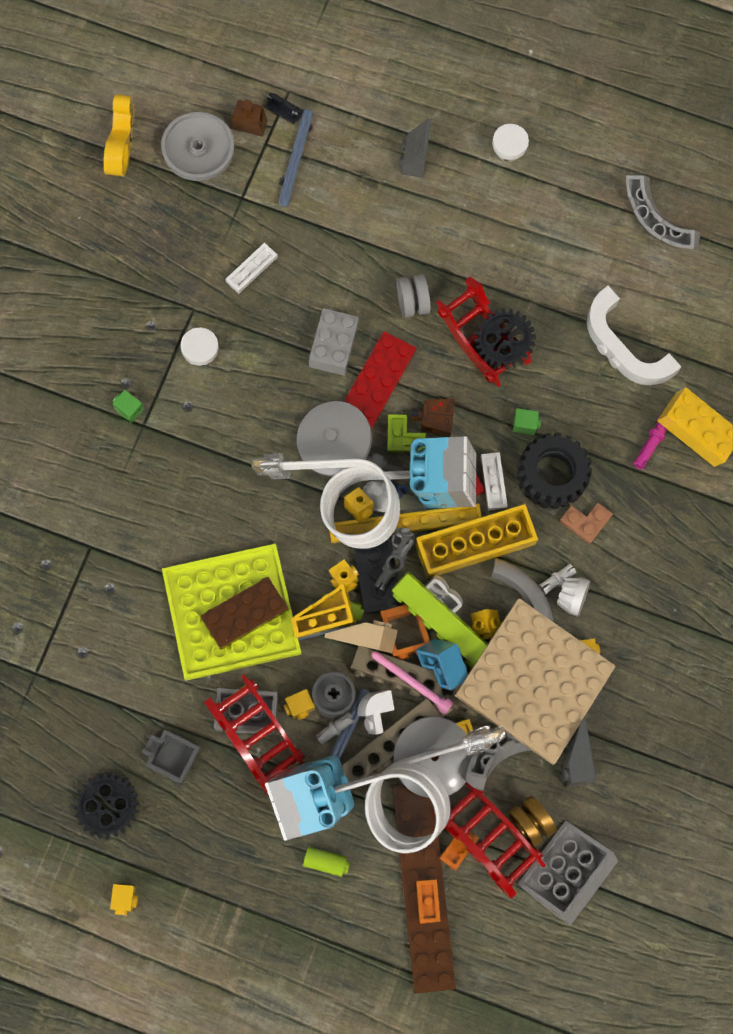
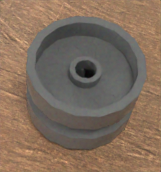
(339, 685)

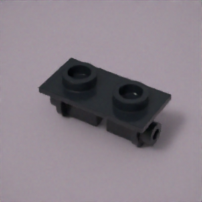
(283, 108)

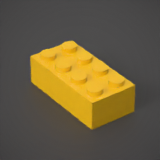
(698, 426)

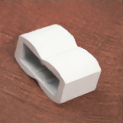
(448, 596)

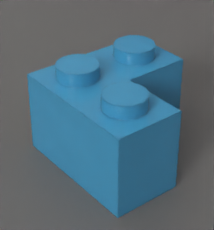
(445, 661)

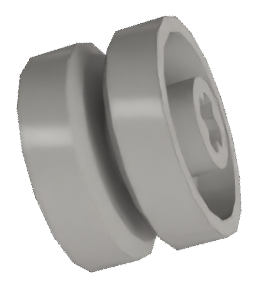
(413, 295)

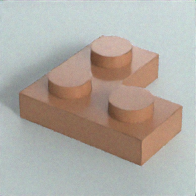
(583, 526)

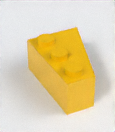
(326, 614)

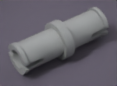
(335, 728)

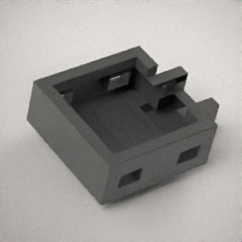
(171, 756)

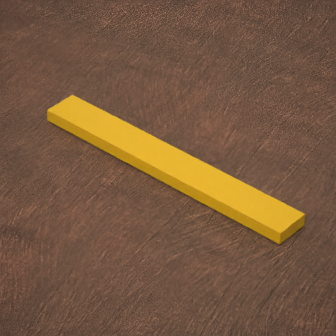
(416, 521)

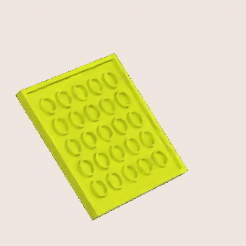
(207, 583)

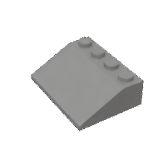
(572, 872)

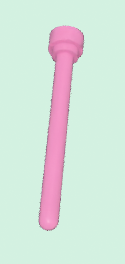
(442, 703)

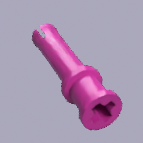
(656, 435)

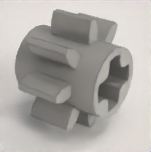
(398, 536)

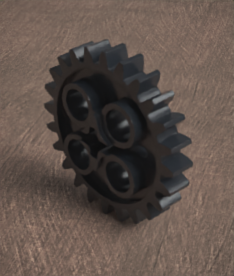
(518, 348)
(94, 819)

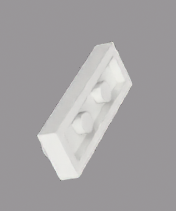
(251, 268)
(493, 481)

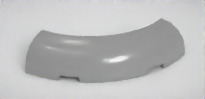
(650, 217)
(523, 584)
(485, 761)

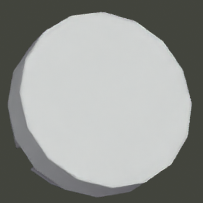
(510, 142)
(199, 346)
(573, 595)

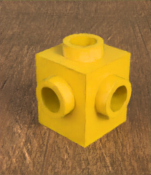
(342, 570)
(485, 623)

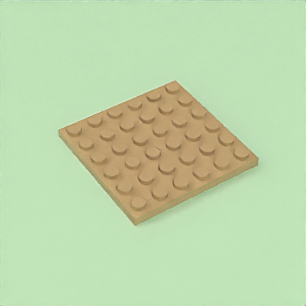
(535, 681)

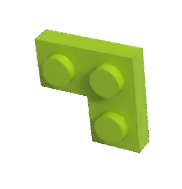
(398, 439)

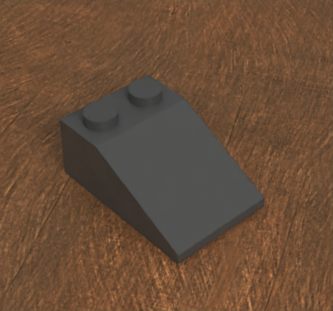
(415, 150)
(578, 763)

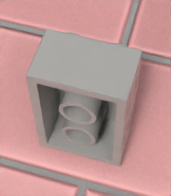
(333, 342)
(255, 723)

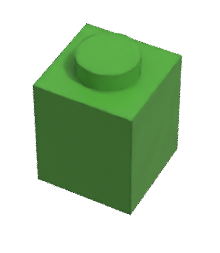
(127, 406)
(526, 421)

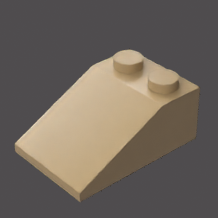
(373, 636)

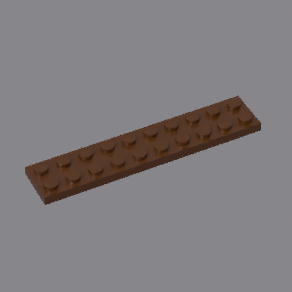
(427, 941)

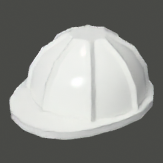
(377, 492)

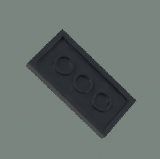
(369, 566)

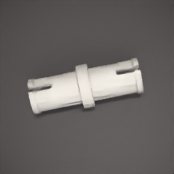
(557, 579)

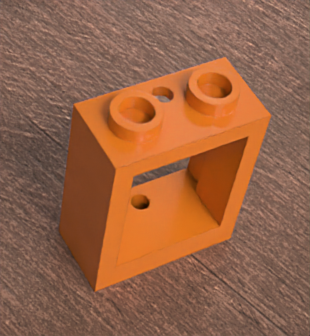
(399, 612)

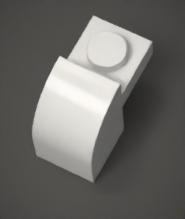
(372, 706)

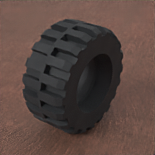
(566, 451)

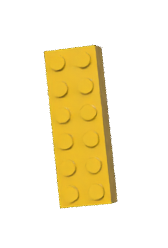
(476, 541)

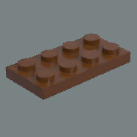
(244, 613)

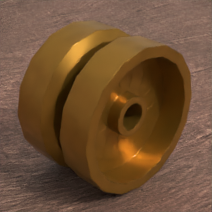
(532, 821)

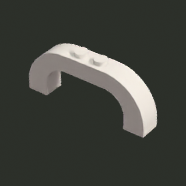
(616, 351)

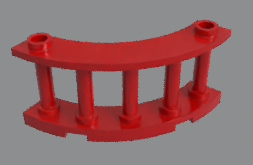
(476, 292)
(245, 745)
(477, 850)

